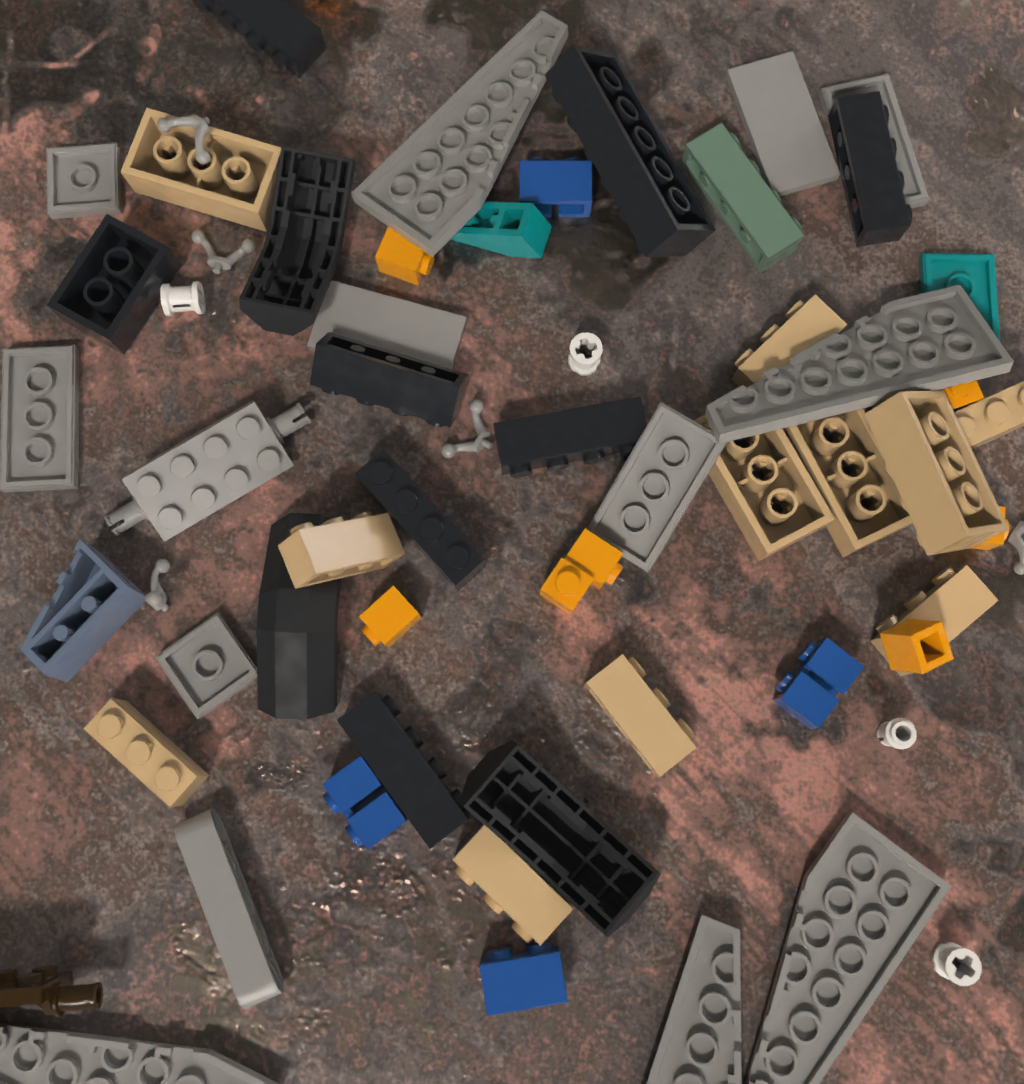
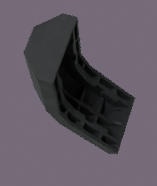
(300, 241)
(295, 635)
(558, 836)

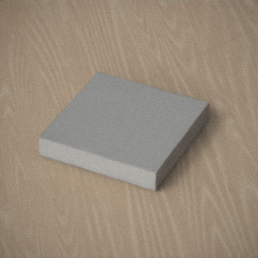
(84, 180)
(208, 665)

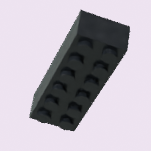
(629, 152)

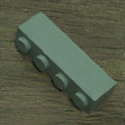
(742, 197)

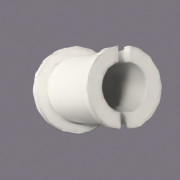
(901, 739)

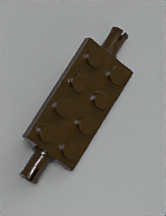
(48, 990)

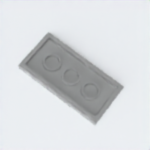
(782, 124)
(914, 188)
(389, 324)
(40, 418)
(656, 486)

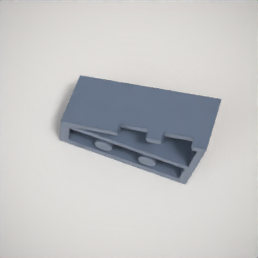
(82, 615)

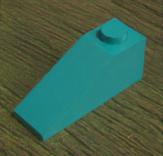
(507, 229)

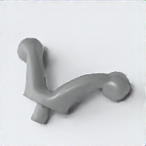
(199, 124)
(217, 262)
(480, 442)
(1017, 541)
(157, 597)

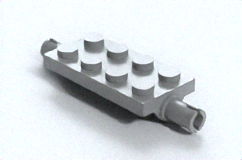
(207, 470)

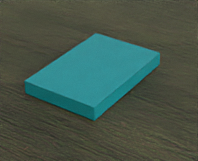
(972, 271)

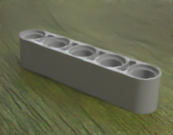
(229, 909)

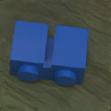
(558, 183)
(813, 685)
(364, 802)
(522, 979)

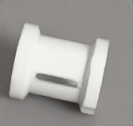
(182, 298)
(592, 346)
(969, 968)

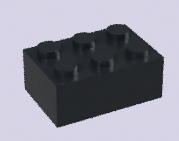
(114, 283)

